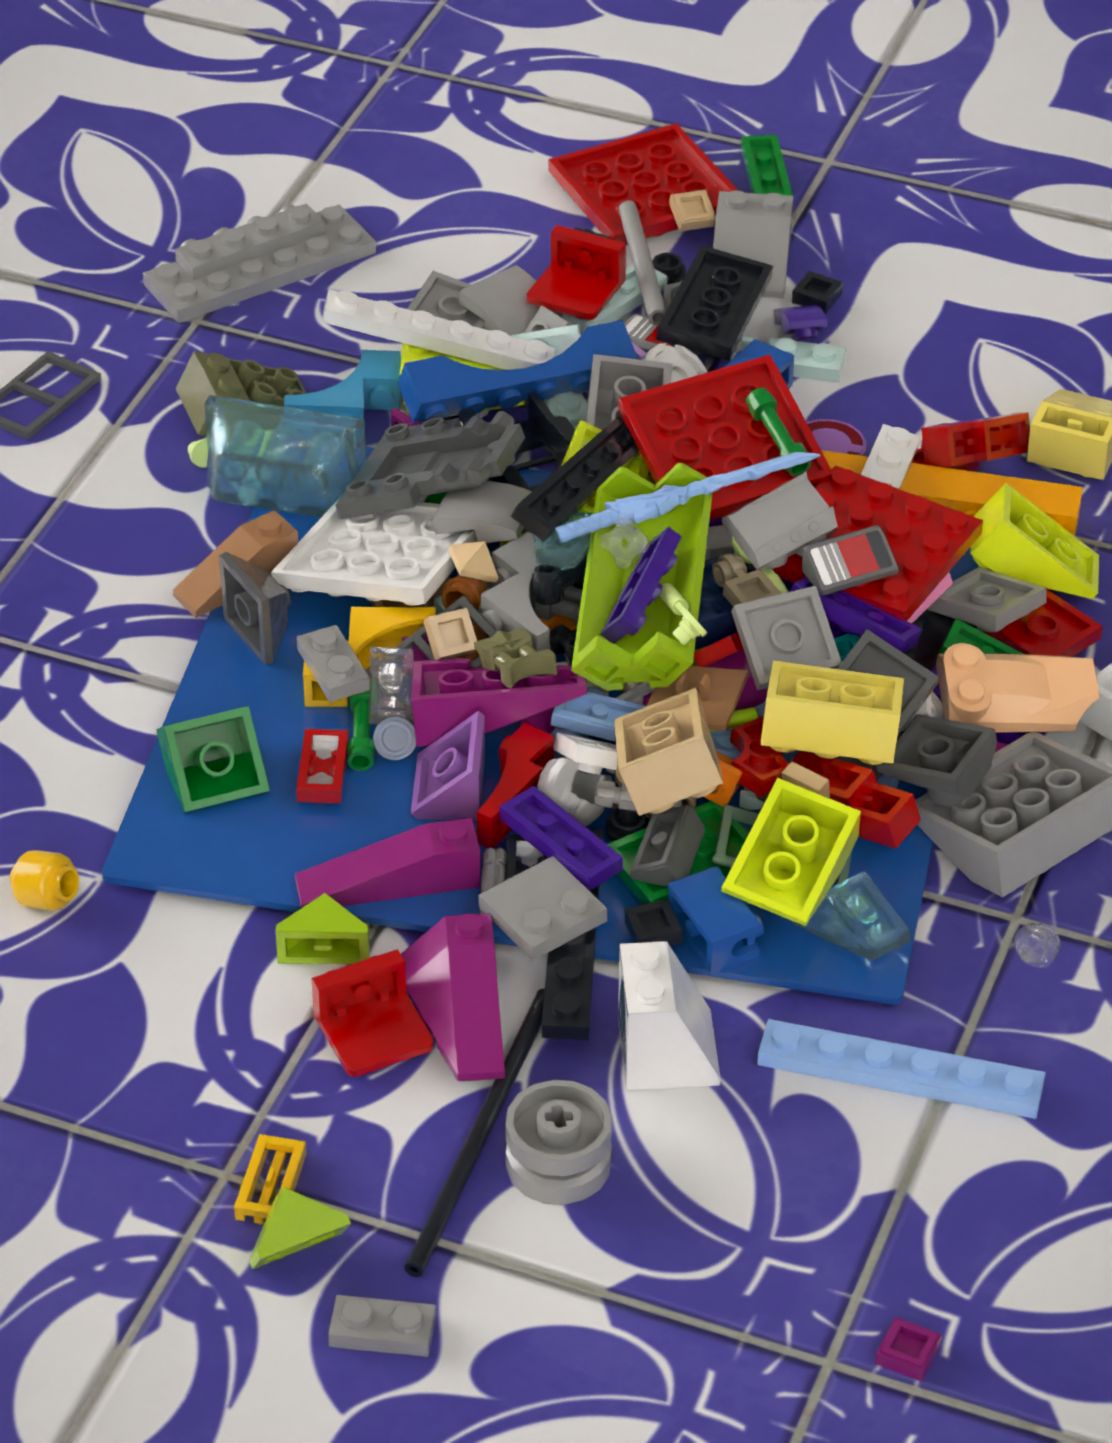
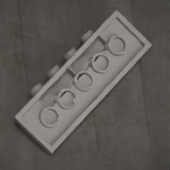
(256, 259)

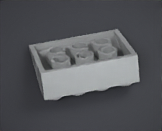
(1024, 814)

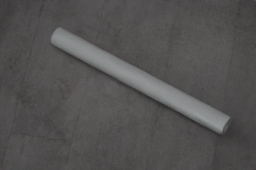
(642, 262)

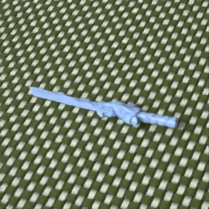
(665, 499)

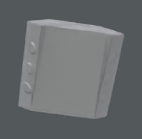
(781, 523)

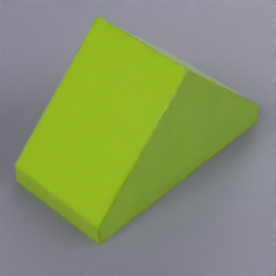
(322, 935)
(295, 1225)

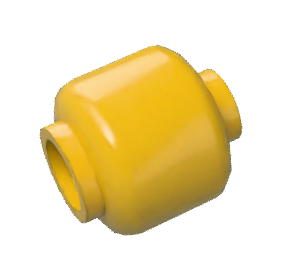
(44, 880)

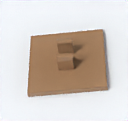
(717, 689)

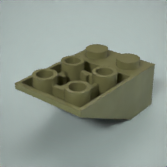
(232, 379)

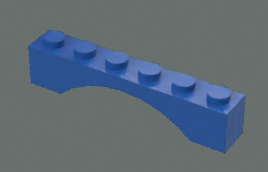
(445, 387)

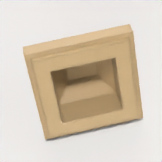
(474, 561)

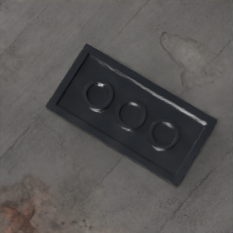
(714, 303)

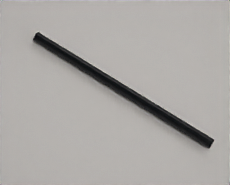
(475, 1140)

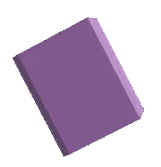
(451, 773)

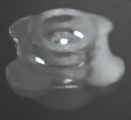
(636, 541)

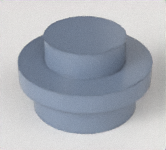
(394, 738)

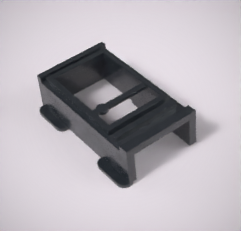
(539, 430)

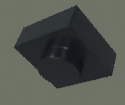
(817, 290)
(653, 923)

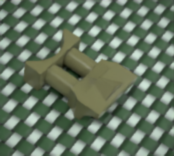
(514, 656)

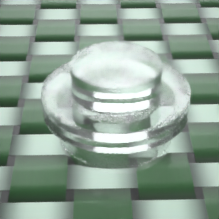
(1037, 944)

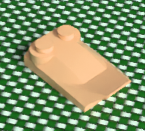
(1015, 689)

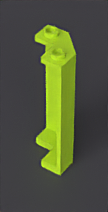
(653, 651)

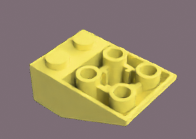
(1072, 434)

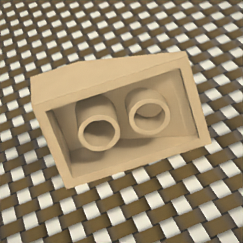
(667, 753)

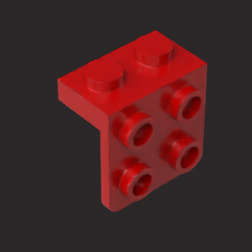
(581, 275)
(369, 1014)

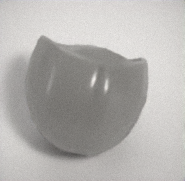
(571, 789)

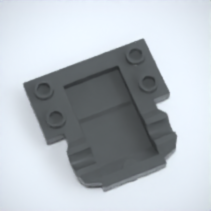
(430, 461)

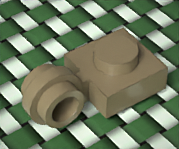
(738, 584)

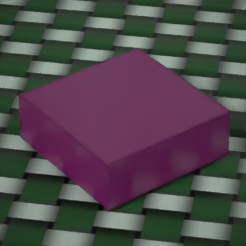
(908, 1349)

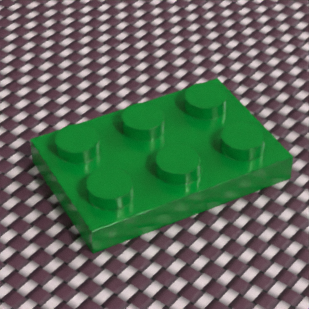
(710, 816)

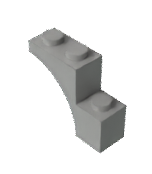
(512, 598)

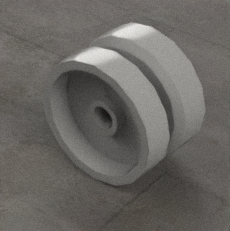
(558, 1142)

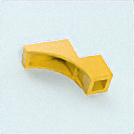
(369, 628)

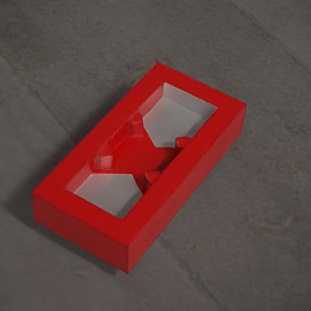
(322, 766)

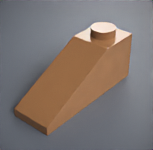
(259, 541)

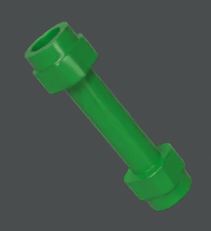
(764, 407)
(361, 746)

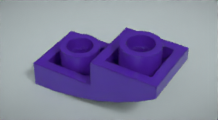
(801, 321)

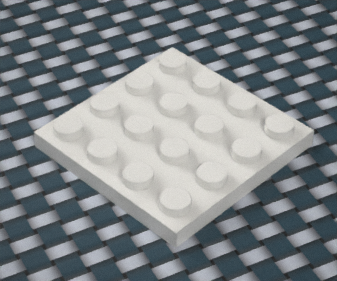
(373, 556)

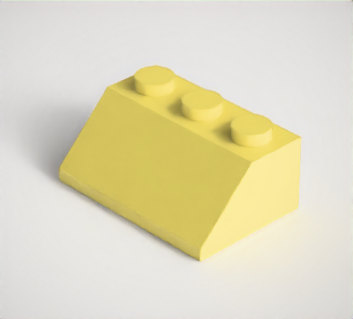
(832, 712)

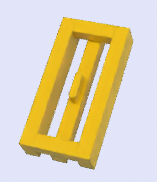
(260, 1210)

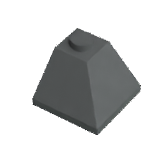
(254, 605)

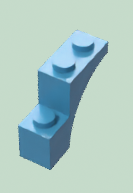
(369, 387)

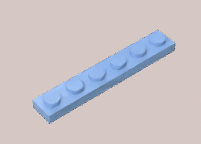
(901, 1068)

